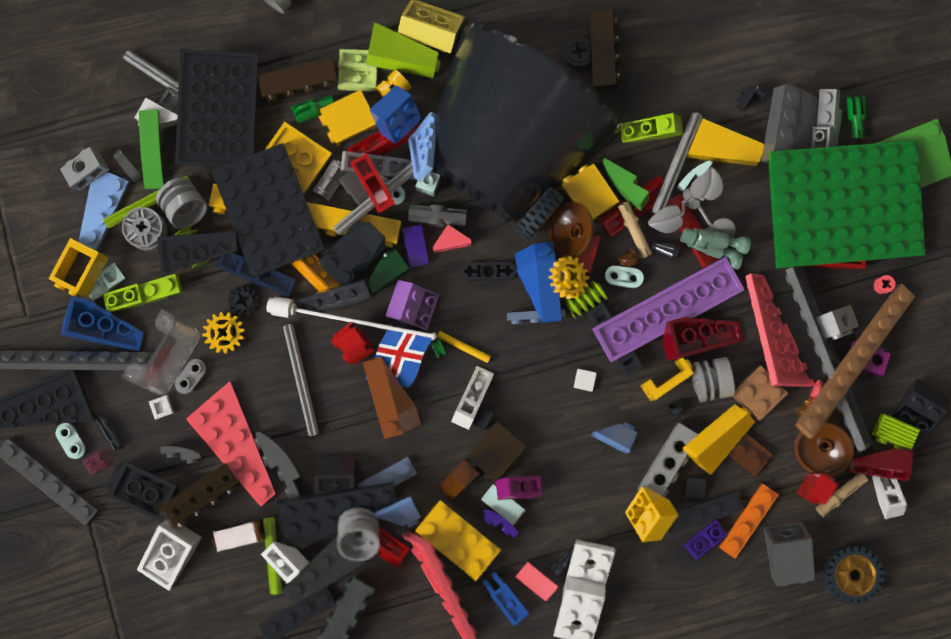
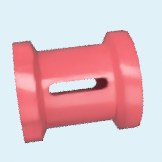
(890, 284)

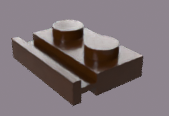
(750, 455)

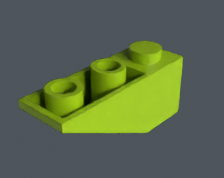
(652, 128)

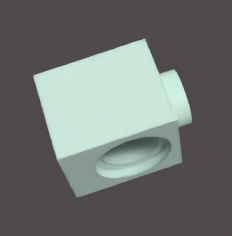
(428, 184)

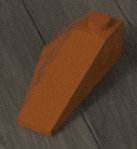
(393, 405)

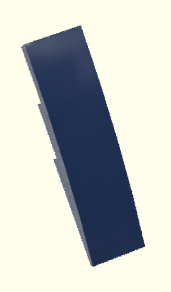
(273, 280)

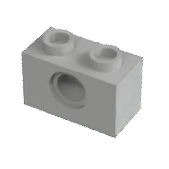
(94, 167)
(837, 323)

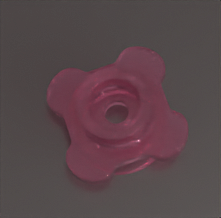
(88, 462)

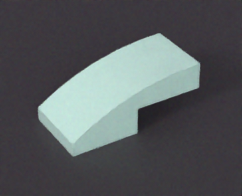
(695, 173)
(108, 280)
(506, 508)

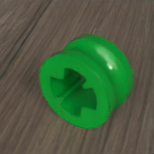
(438, 348)

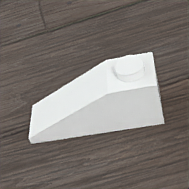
(472, 397)
(889, 497)

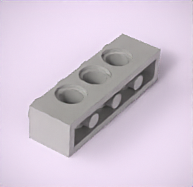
(679, 433)

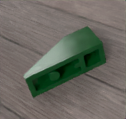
(387, 271)

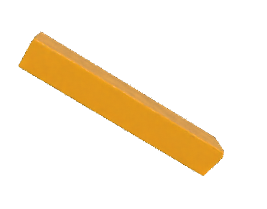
(315, 274)

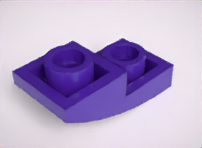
(415, 245)
(495, 519)
(705, 539)

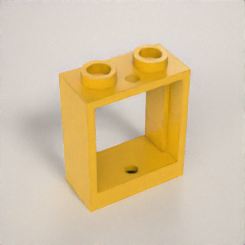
(88, 277)

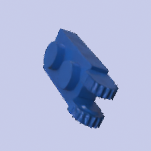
(506, 600)

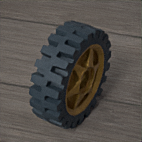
(539, 213)
(838, 574)

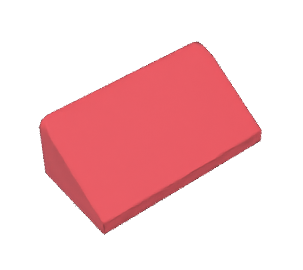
(536, 581)

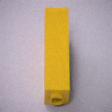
(724, 145)
(719, 438)

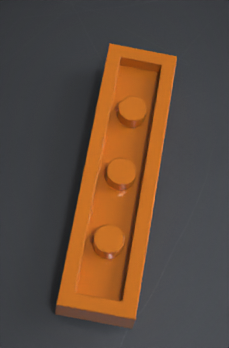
(748, 520)

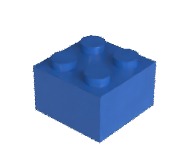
(395, 114)

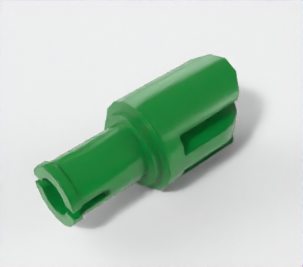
(310, 109)
(856, 115)

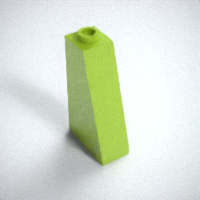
(400, 53)

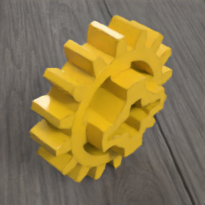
(568, 277)
(218, 339)

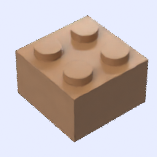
(758, 393)

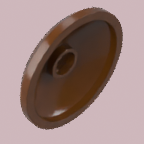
(571, 230)
(825, 459)

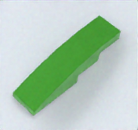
(151, 149)

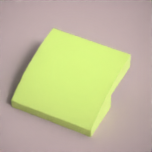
(354, 72)

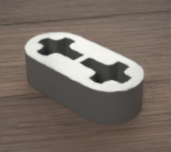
(127, 166)

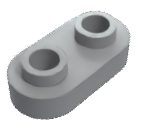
(190, 376)

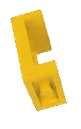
(347, 117)
(590, 190)
(654, 393)

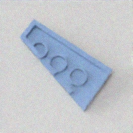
(422, 147)
(102, 201)

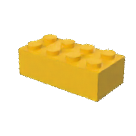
(458, 540)

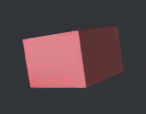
(450, 240)

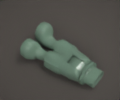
(716, 244)

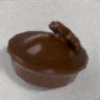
(630, 258)

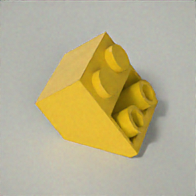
(651, 515)

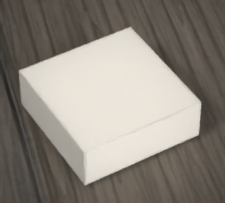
(584, 380)
(161, 407)

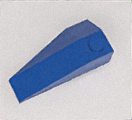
(533, 268)
(94, 324)

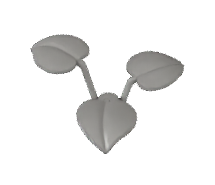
(705, 186)

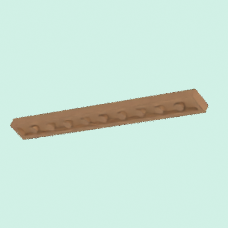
(855, 361)

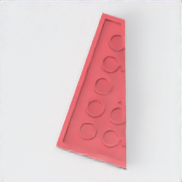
(776, 339)
(229, 436)
(440, 582)

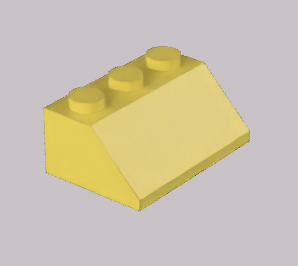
(430, 25)

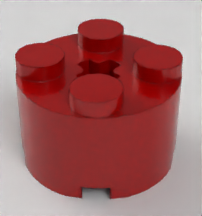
(353, 344)

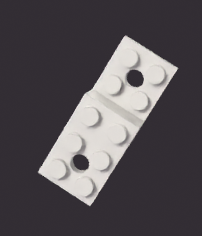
(584, 591)

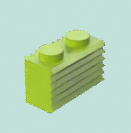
(895, 432)

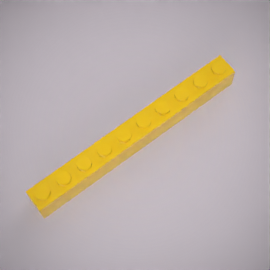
(327, 217)

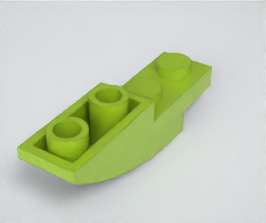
(142, 293)

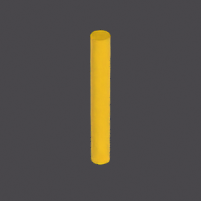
(463, 346)

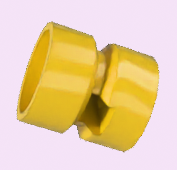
(394, 79)

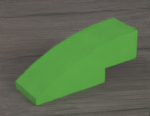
(626, 184)

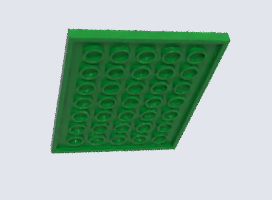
(846, 203)

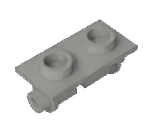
(329, 181)

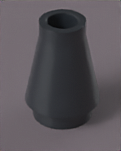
(667, 250)

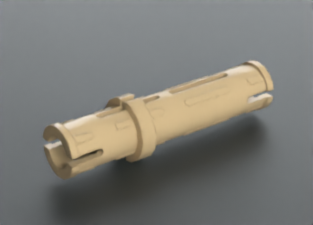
(634, 229)
(841, 494)

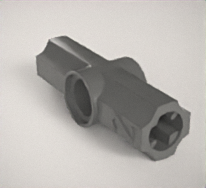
(437, 215)

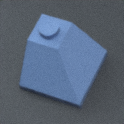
(617, 436)
(401, 513)

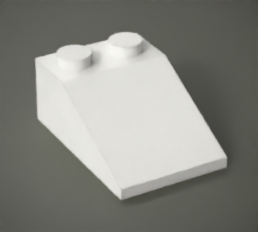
(168, 554)

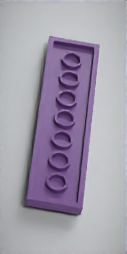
(684, 299)

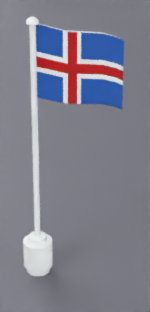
(399, 348)

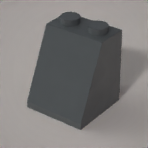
(789, 553)

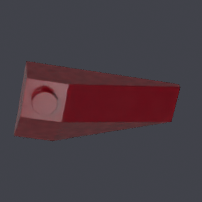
(693, 335)

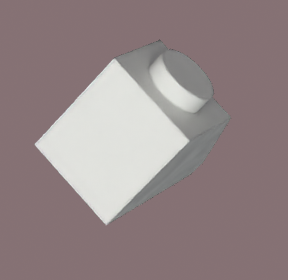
(166, 117)
(285, 560)

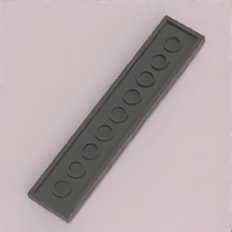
(826, 350)

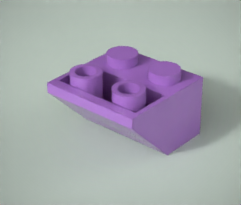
(412, 305)

